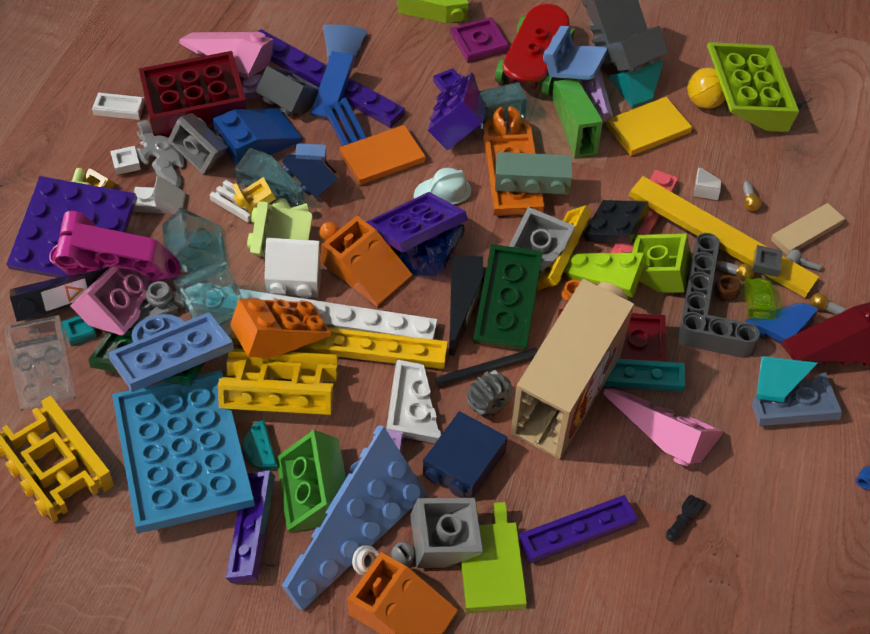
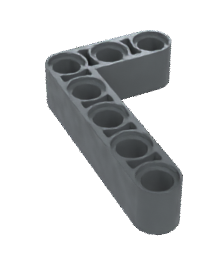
(704, 330)

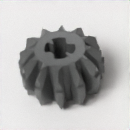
(489, 393)

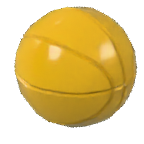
(705, 89)

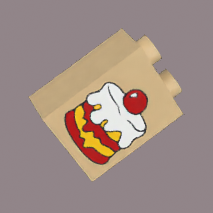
(571, 367)

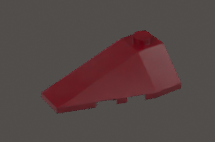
(837, 339)

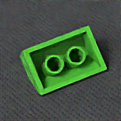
(310, 479)

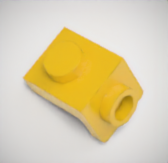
(251, 195)

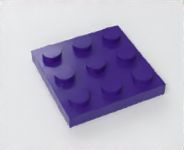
(418, 221)

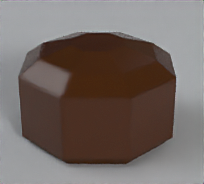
(727, 287)

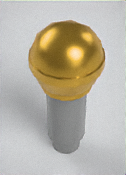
(752, 201)
(742, 271)
(821, 302)

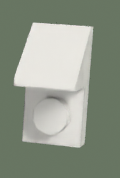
(162, 198)

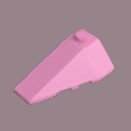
(250, 49)
(113, 300)
(681, 437)

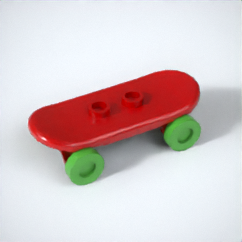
(533, 36)

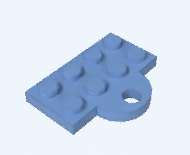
(169, 348)

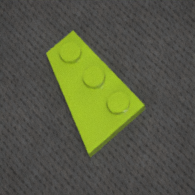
(615, 268)

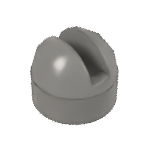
(397, 554)

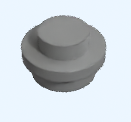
(159, 294)

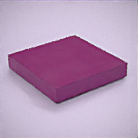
(479, 39)

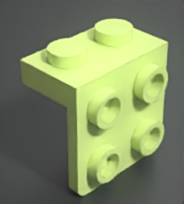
(277, 223)

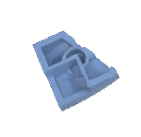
(343, 39)

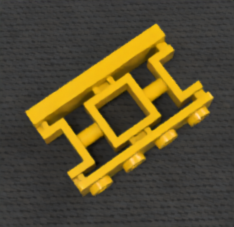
(255, 392)
(70, 447)

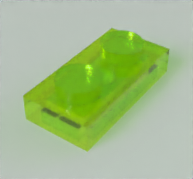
(759, 298)

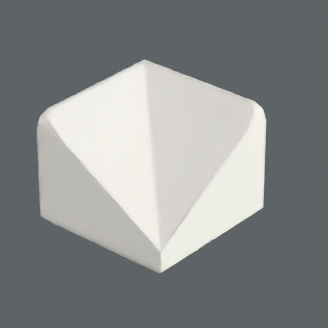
(706, 185)

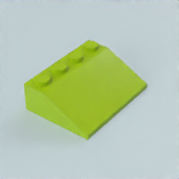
(754, 84)

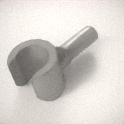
(796, 256)

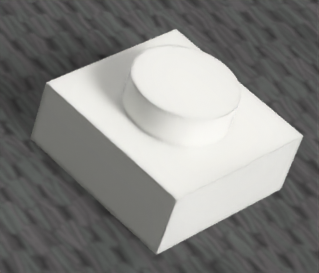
(125, 160)

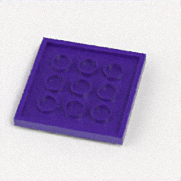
(44, 218)

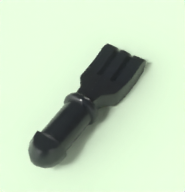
(690, 510)

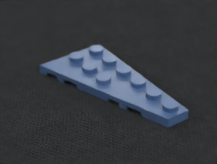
(359, 515)

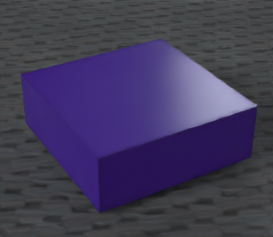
(445, 79)

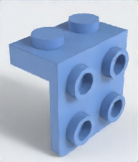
(572, 61)

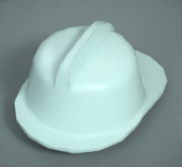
(446, 184)

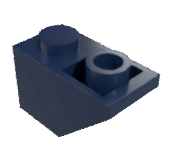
(312, 171)

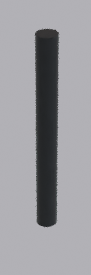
(489, 366)

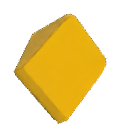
(97, 179)

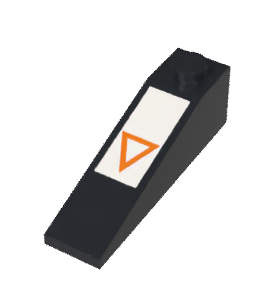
(466, 288)
(50, 295)

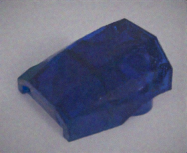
(431, 256)

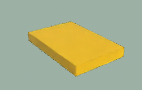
(648, 126)

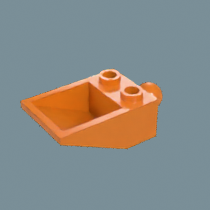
(363, 259)

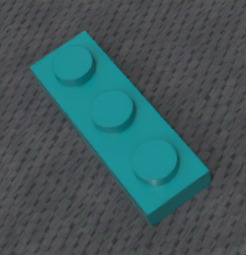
(647, 375)

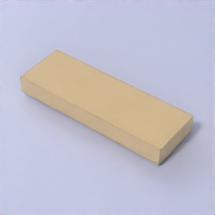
(808, 229)

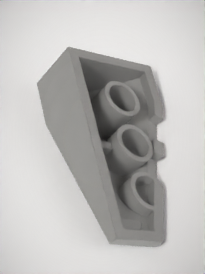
(544, 234)

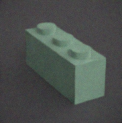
(533, 173)

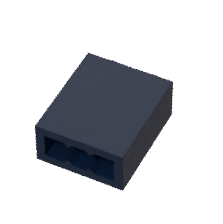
(464, 455)

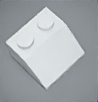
(293, 267)

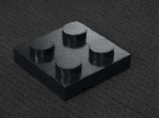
(617, 221)

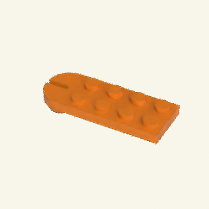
(516, 140)

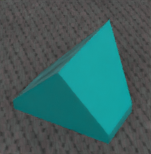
(638, 86)
(780, 377)

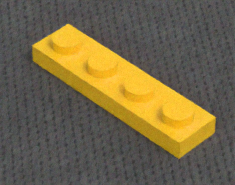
(552, 275)

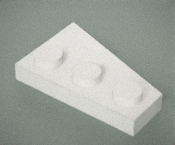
(411, 404)

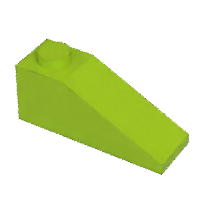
(436, 10)

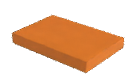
(382, 155)

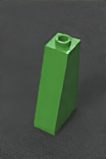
(578, 117)

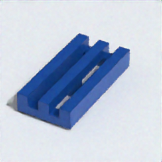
(352, 118)

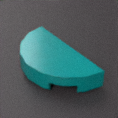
(258, 448)

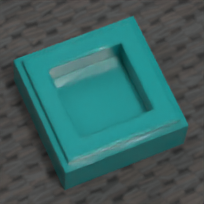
(78, 330)

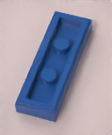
(333, 83)

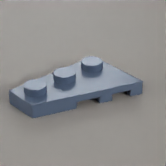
(805, 403)

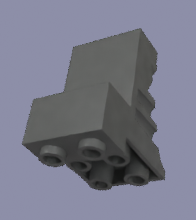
(624, 33)

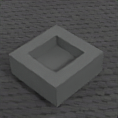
(767, 261)

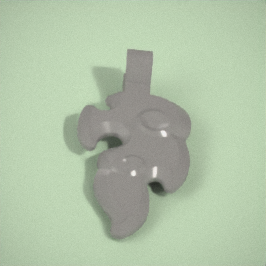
(165, 154)

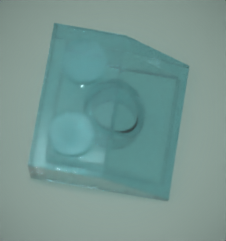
(503, 96)
(193, 240)
(209, 290)

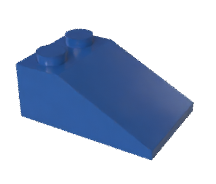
(256, 129)

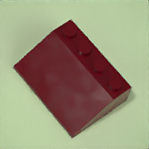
(196, 85)

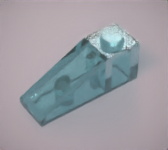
(258, 165)

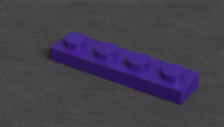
(577, 529)
(251, 530)

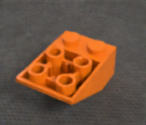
(276, 326)
(398, 601)

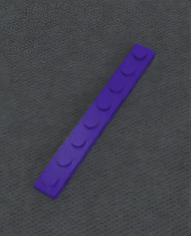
(357, 95)

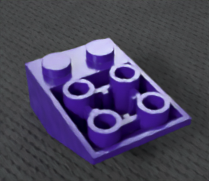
(457, 112)

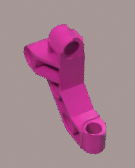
(90, 248)

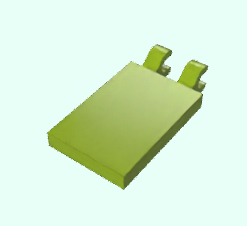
(496, 576)

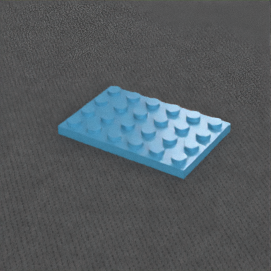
(180, 453)

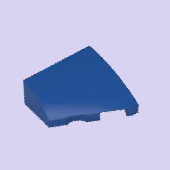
(787, 321)

